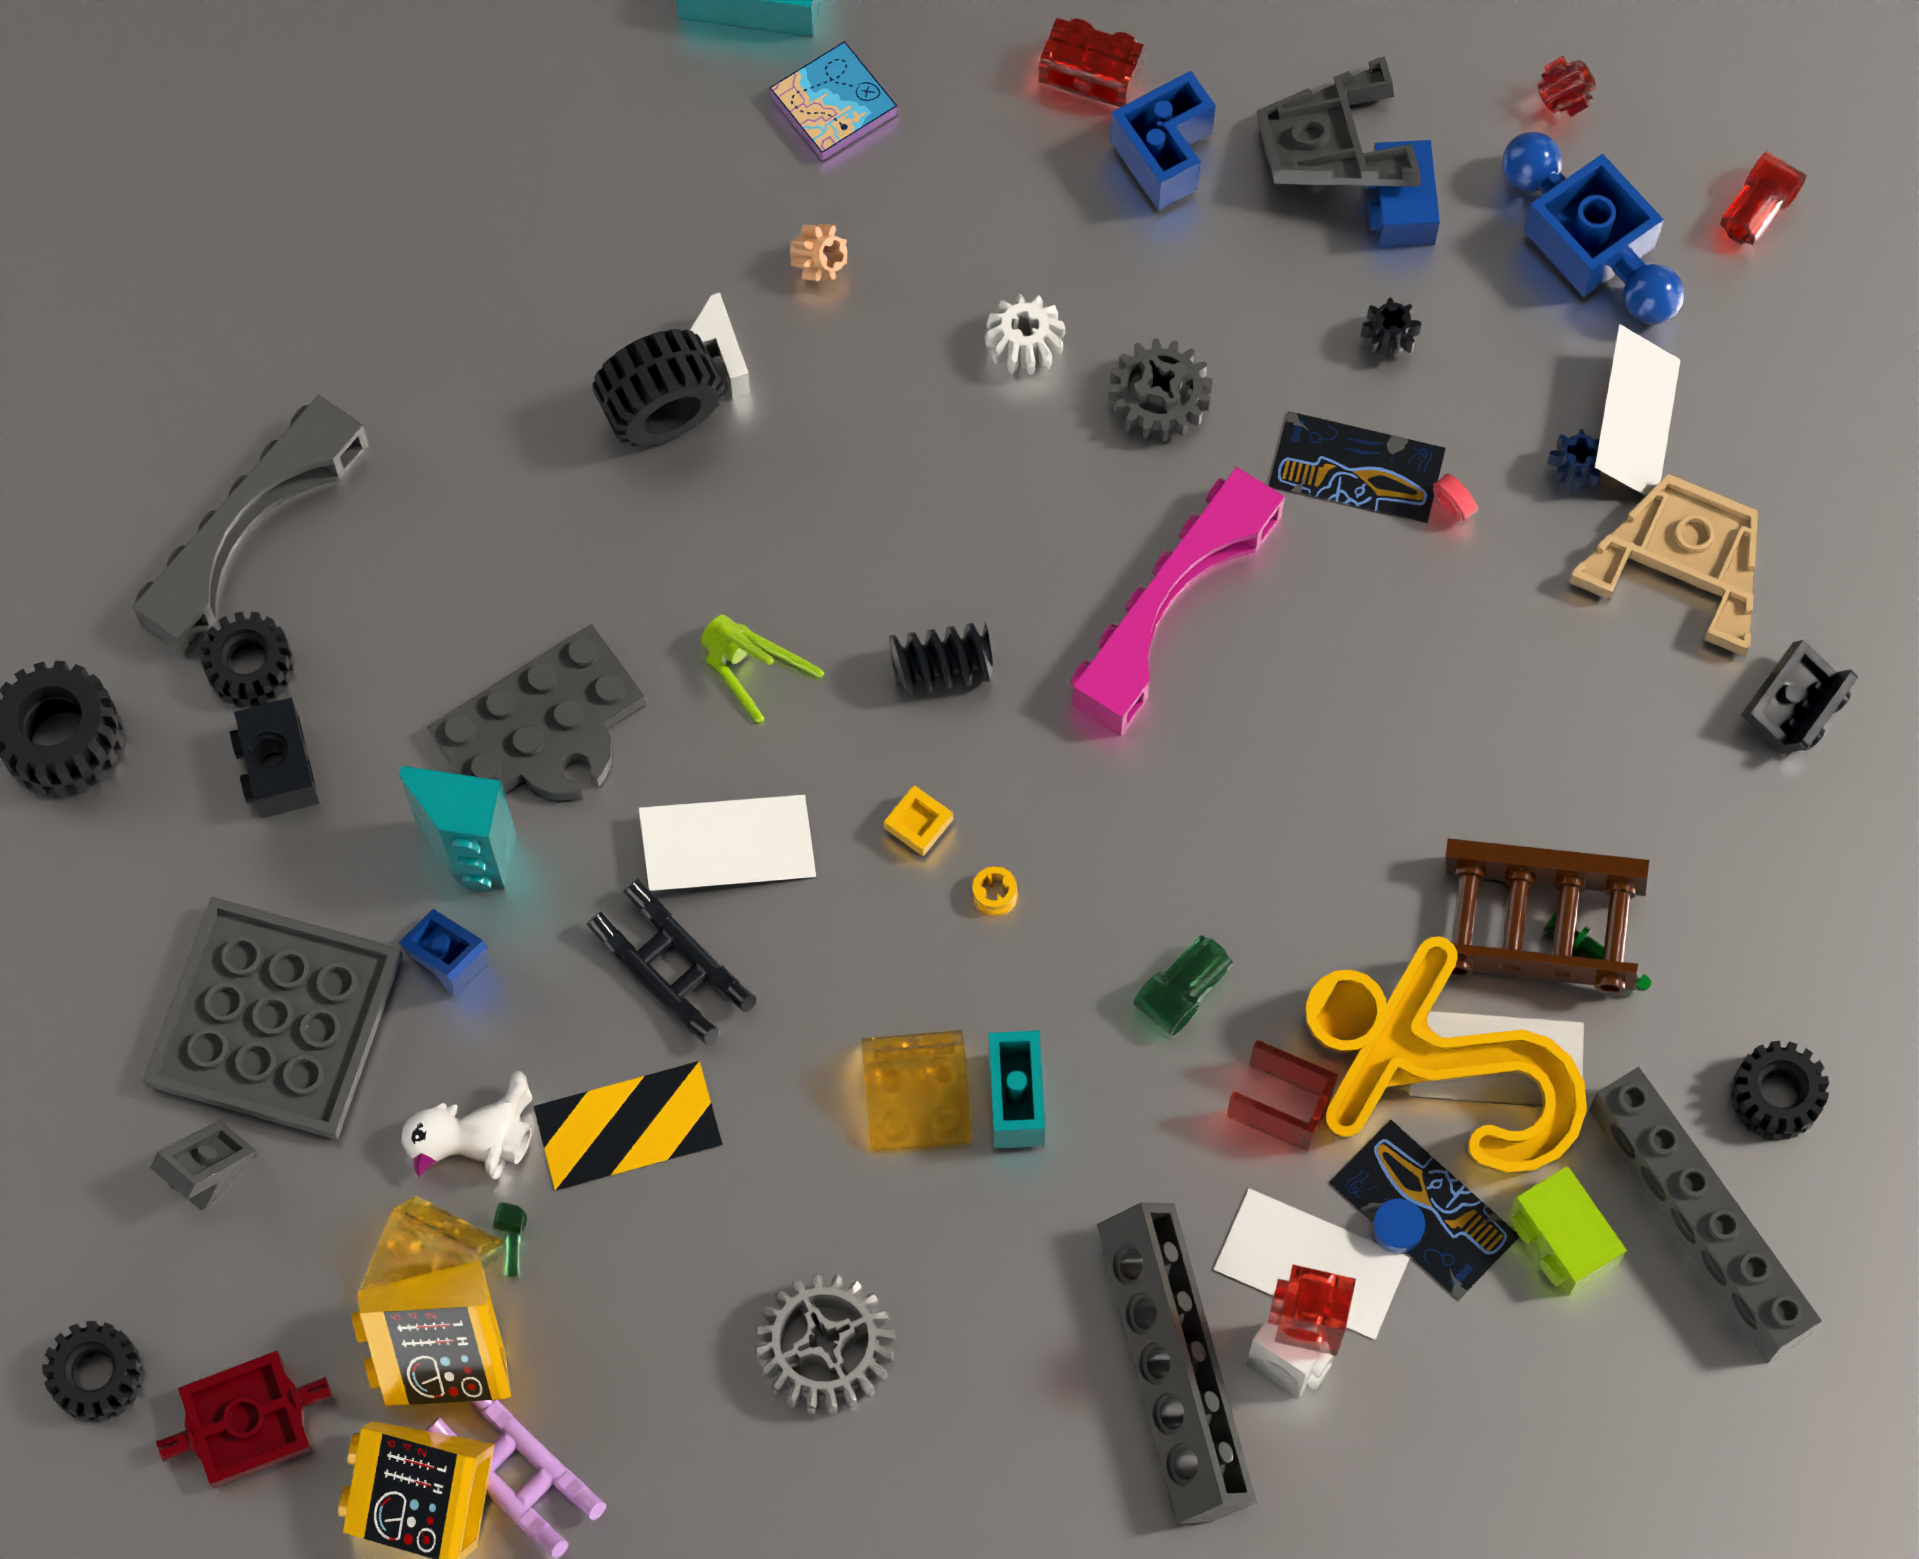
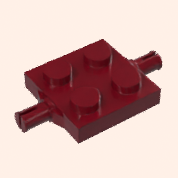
(244, 1419)

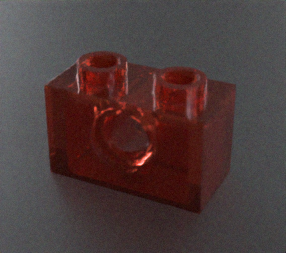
(1312, 1309)

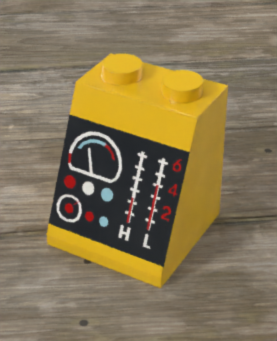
(433, 1338)
(416, 1490)

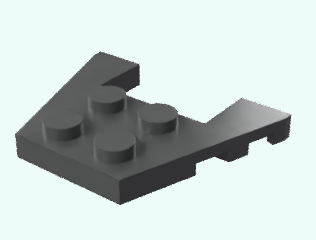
(1316, 141)

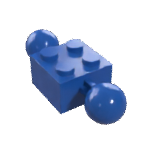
(1593, 226)

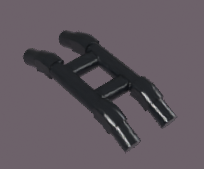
(671, 934)

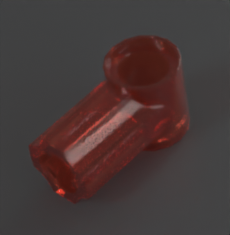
(1767, 189)

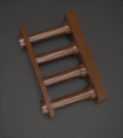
(1571, 875)

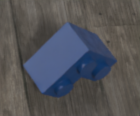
(1157, 134)

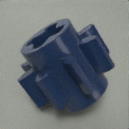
(1568, 470)

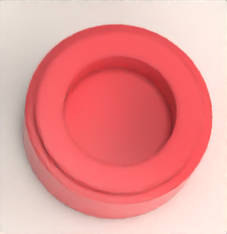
(1454, 497)

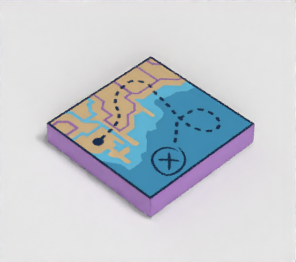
(833, 100)

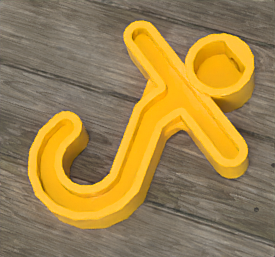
(1399, 1048)

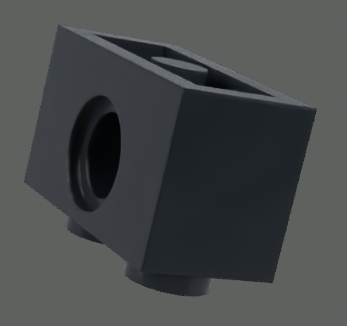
(266, 731)

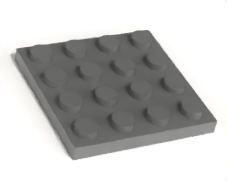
(273, 1018)

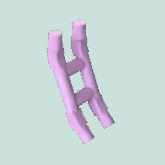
(549, 1473)

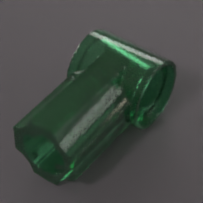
(1175, 995)

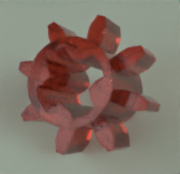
(1566, 86)

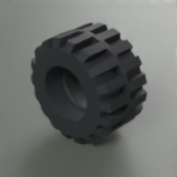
(658, 387)
(73, 760)

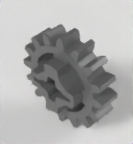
(1168, 373)

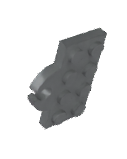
(543, 719)

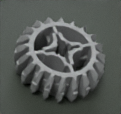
(846, 1332)

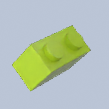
(1566, 1231)

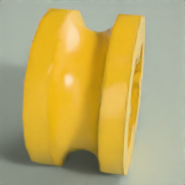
(999, 906)

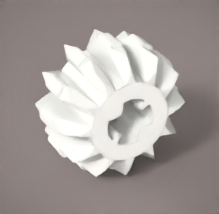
(1031, 318)

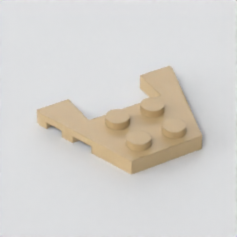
(1692, 539)

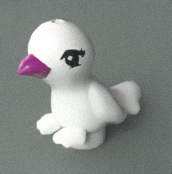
(484, 1135)

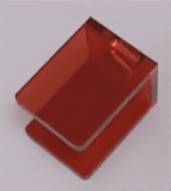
(1294, 1071)

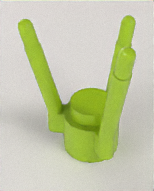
(732, 643)

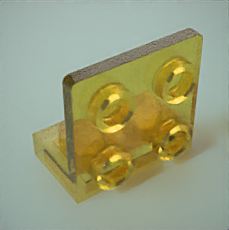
(916, 1090)
(424, 1241)

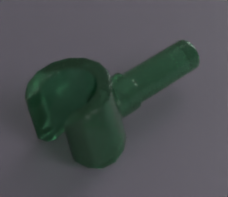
(513, 1220)

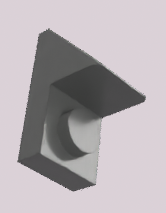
(203, 1163)

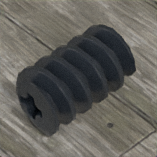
(941, 658)

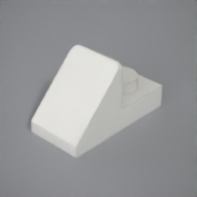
(721, 343)

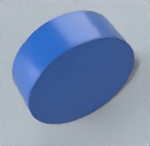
(1398, 1225)

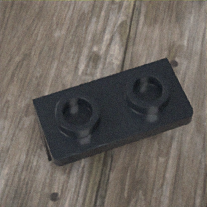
(1798, 699)

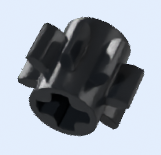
(1390, 329)

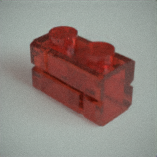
(1091, 62)

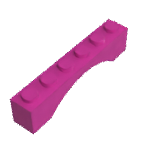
(1231, 526)

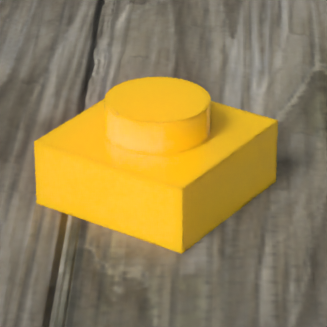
(918, 820)

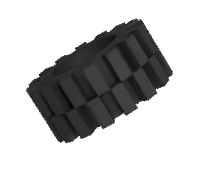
(238, 634)
(1788, 1062)
(71, 1350)

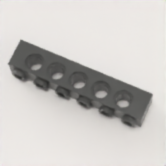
(1704, 1214)
(1176, 1363)

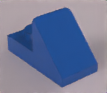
(446, 950)

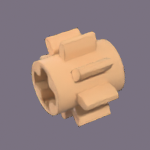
(818, 252)

